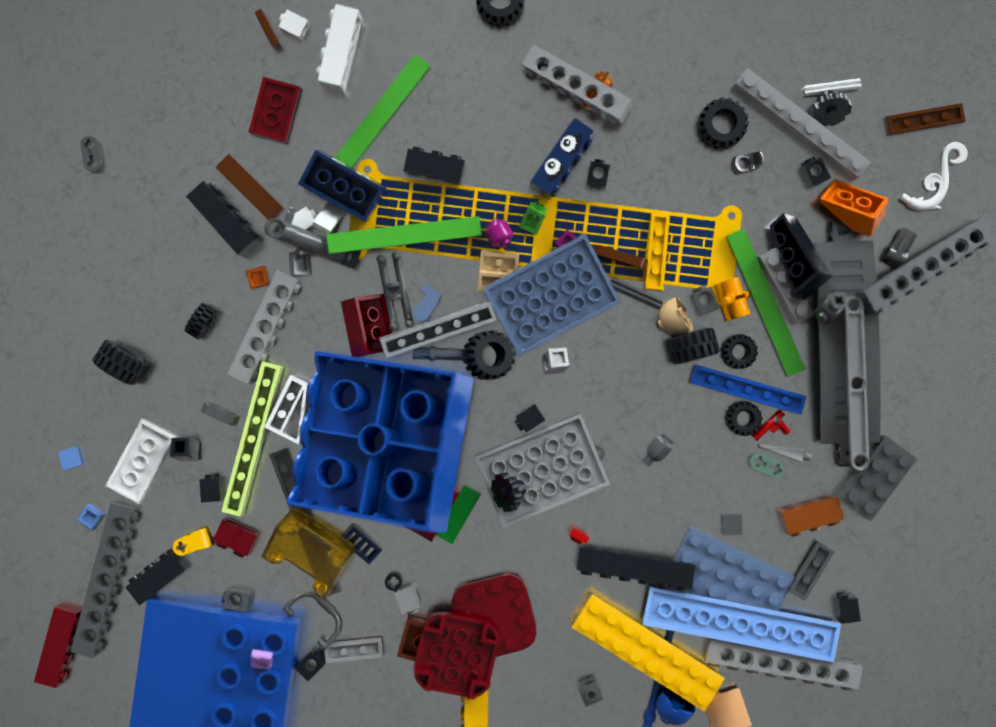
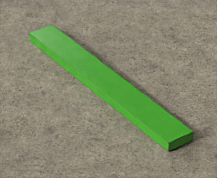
(383, 111)
(403, 235)
(765, 302)

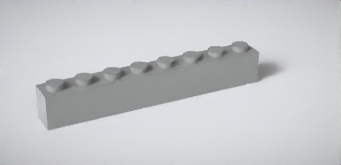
(801, 124)

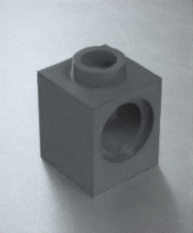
(711, 306)
(245, 599)
(590, 692)

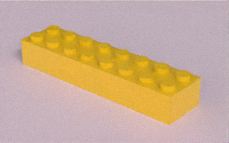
(647, 652)

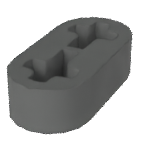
(96, 153)
(218, 414)

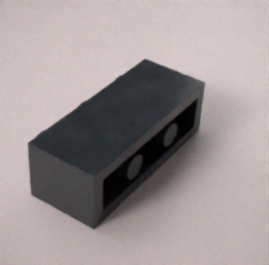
(434, 165)
(156, 576)

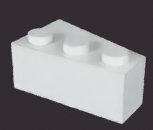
(290, 409)

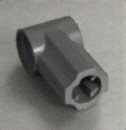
(897, 252)

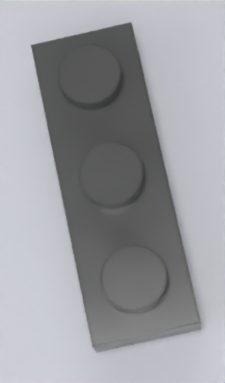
(811, 570)

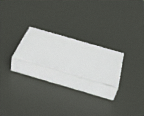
(328, 218)

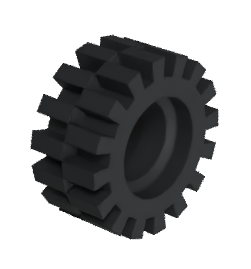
(200, 321)
(748, 359)
(755, 422)

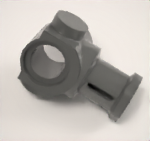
(831, 307)

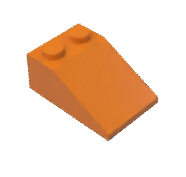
(855, 206)

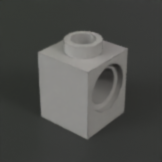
(555, 360)
(407, 599)

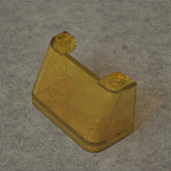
(310, 548)

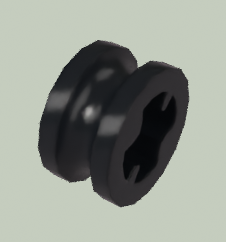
(389, 577)

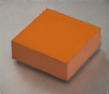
(257, 277)

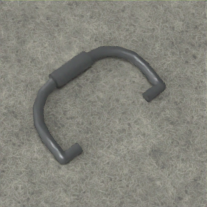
(326, 606)

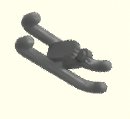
(394, 291)

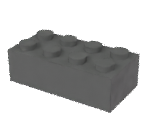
(870, 488)

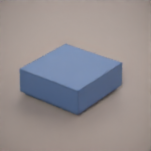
(70, 458)
(90, 517)

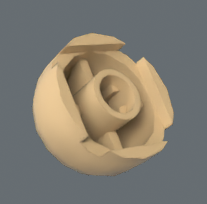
(674, 318)

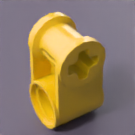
(195, 542)

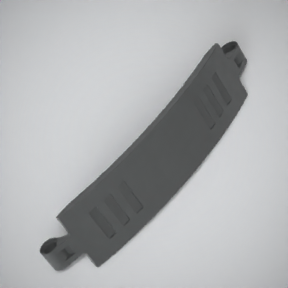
(852, 271)

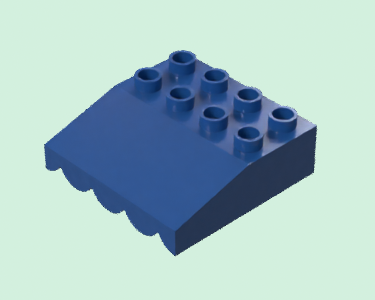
(381, 441)
(200, 670)

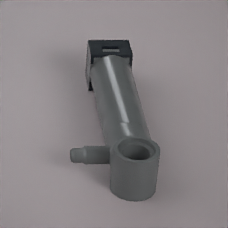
(308, 240)

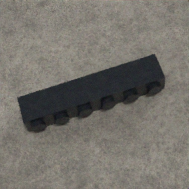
(636, 567)

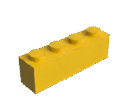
(475, 711)

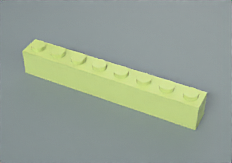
(252, 439)

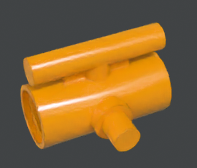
(733, 298)

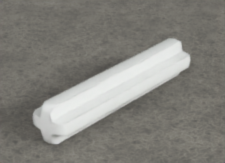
(838, 86)

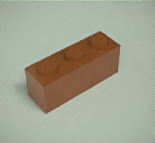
(811, 516)

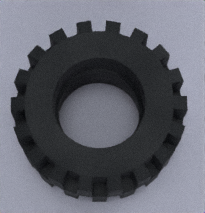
(500, 15)
(730, 108)
(693, 346)
(503, 352)
(119, 362)

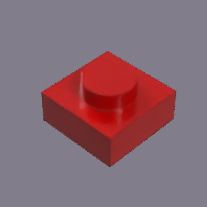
(578, 536)

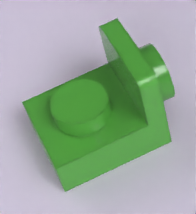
(533, 217)

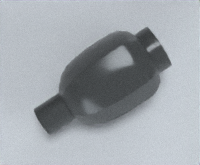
(659, 450)

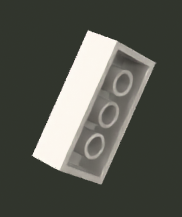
(339, 48)

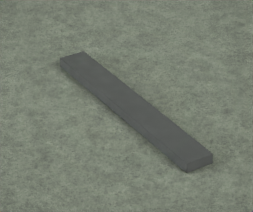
(283, 467)

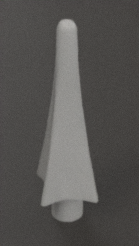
(794, 453)

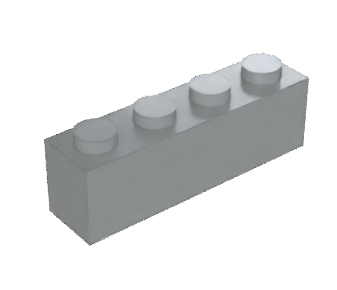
(797, 309)

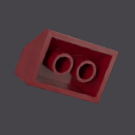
(365, 323)

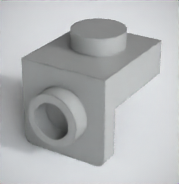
(299, 262)

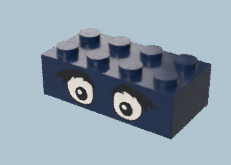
(561, 158)
(342, 185)

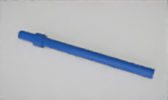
(650, 715)

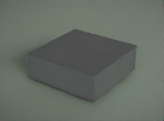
(731, 524)

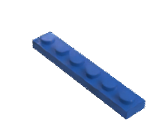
(748, 389)

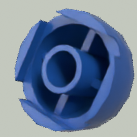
(673, 708)

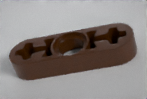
(620, 256)

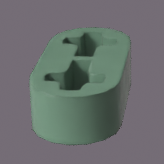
(764, 469)

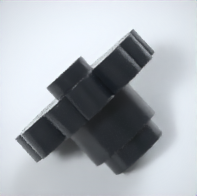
(831, 108)
(507, 491)

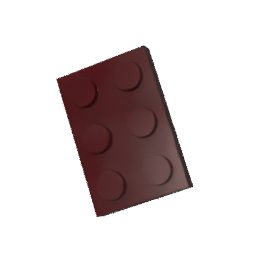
(274, 109)

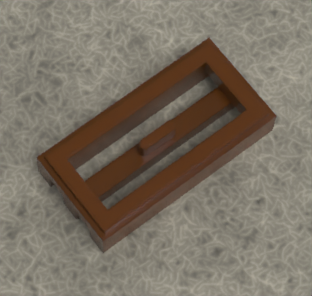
(267, 29)

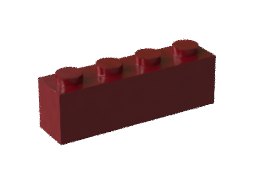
(57, 647)

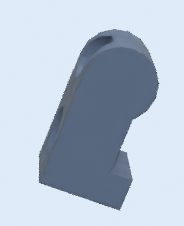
(424, 310)

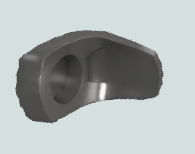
(747, 162)

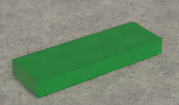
(459, 513)

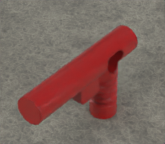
(773, 426)

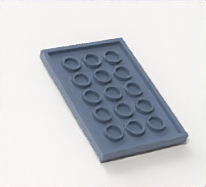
(551, 294)
(731, 573)

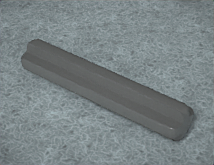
(636, 293)

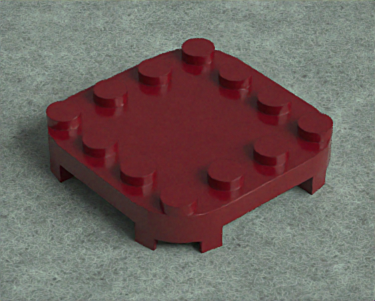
(504, 604)
(456, 654)

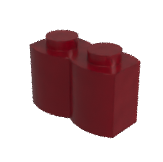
(235, 537)

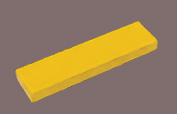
(657, 251)

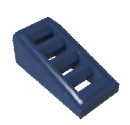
(349, 531)

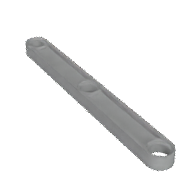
(856, 397)

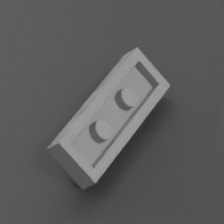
(354, 650)

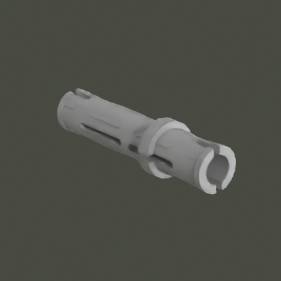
(438, 353)

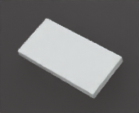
(140, 461)

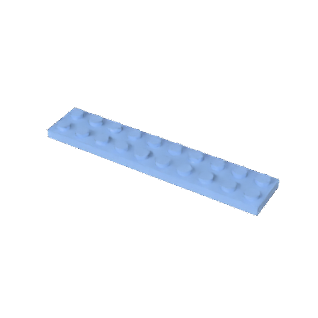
(741, 624)

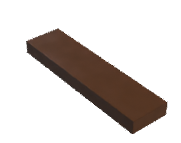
(925, 119)
(249, 187)

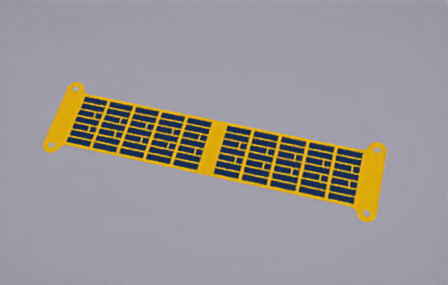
(695, 248)

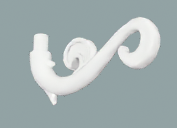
(942, 181)

